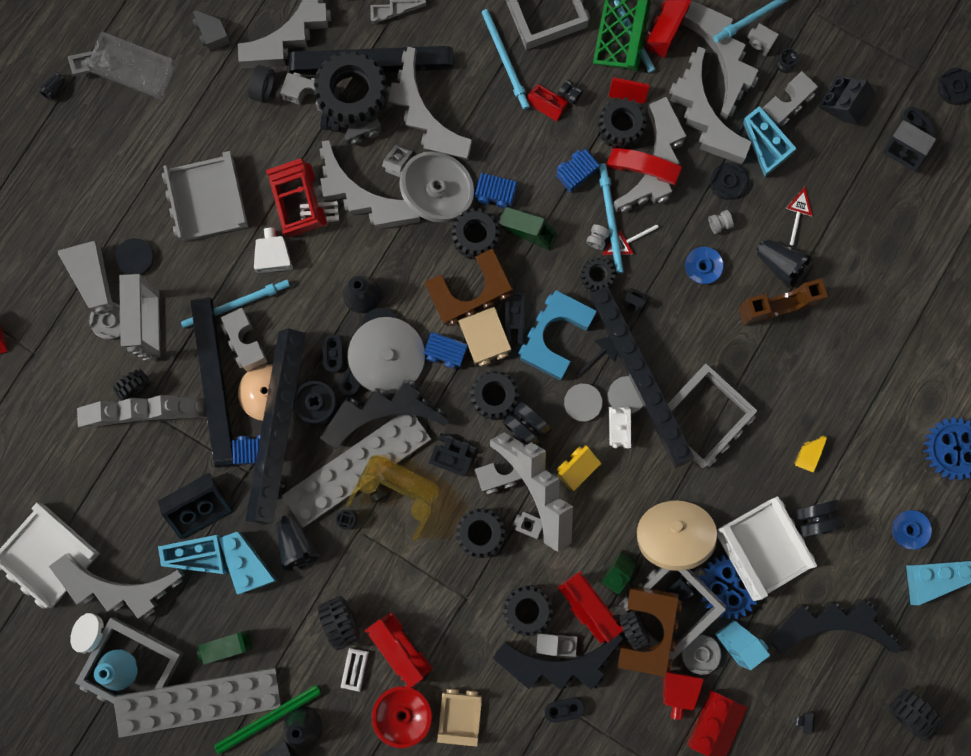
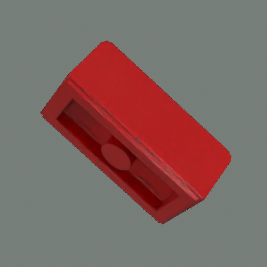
(628, 89)
(547, 102)

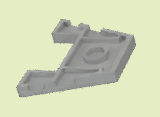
(395, 8)

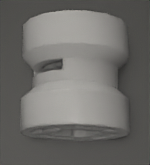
(721, 221)
(597, 237)

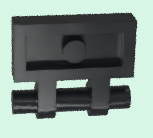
(451, 460)

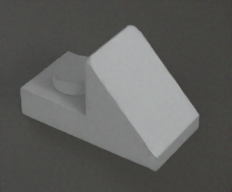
(396, 160)
(556, 645)

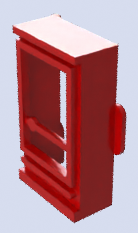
(289, 172)
(590, 608)
(398, 650)

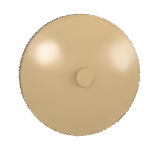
(676, 535)

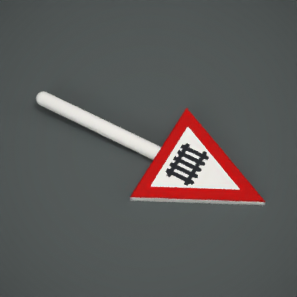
(800, 205)
(623, 243)

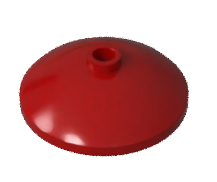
(398, 731)

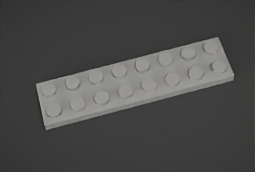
(337, 478)
(196, 702)

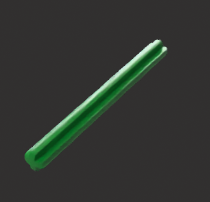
(267, 719)

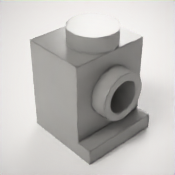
(762, 38)
(536, 525)

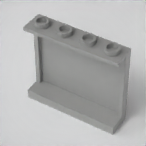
(205, 198)

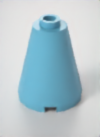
(116, 670)

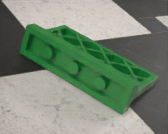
(637, 36)

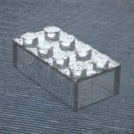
(131, 65)

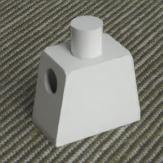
(271, 253)

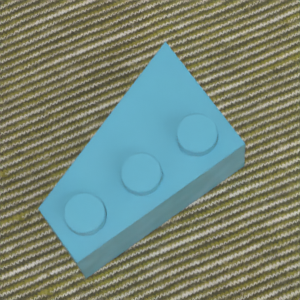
(767, 141)
(196, 554)
(244, 564)
(936, 579)
(742, 645)

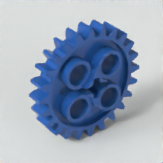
(938, 450)
(709, 580)

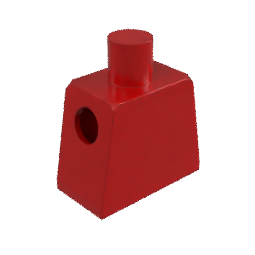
(680, 692)

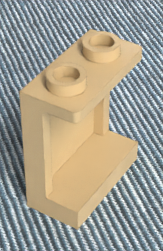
(485, 337)
(459, 717)

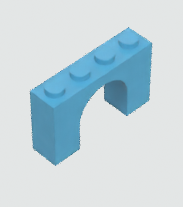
(559, 308)

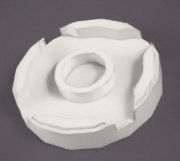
(86, 633)

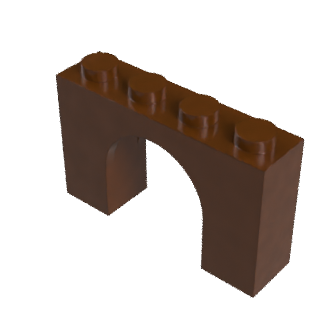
(496, 287)
(764, 308)
(656, 658)

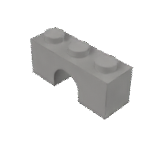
(297, 87)
(800, 90)
(236, 326)
(490, 479)

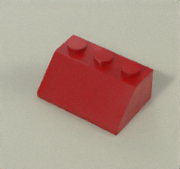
(666, 26)
(716, 725)

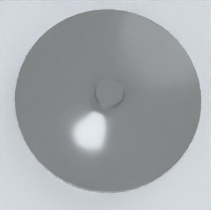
(436, 186)
(385, 354)

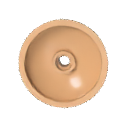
(251, 388)

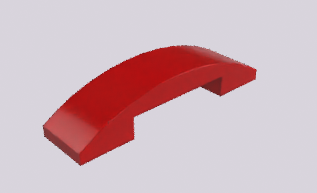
(645, 164)

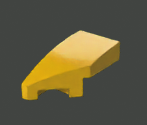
(810, 454)

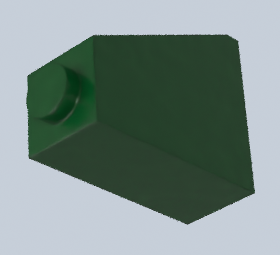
(528, 227)
(618, 573)
(224, 647)

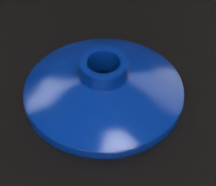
(710, 259)
(920, 527)

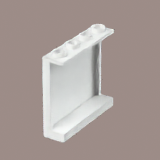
(35, 547)
(765, 548)

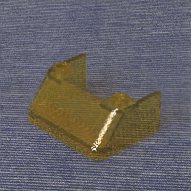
(384, 471)

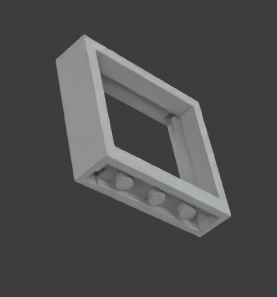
(550, 34)
(139, 317)
(736, 430)
(717, 609)
(137, 635)

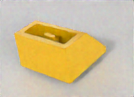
(578, 469)

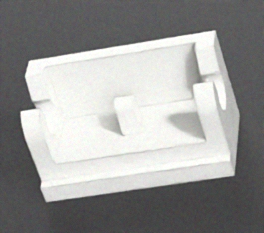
(620, 427)

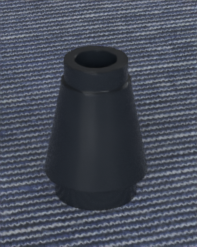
(52, 86)

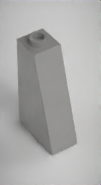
(89, 275)

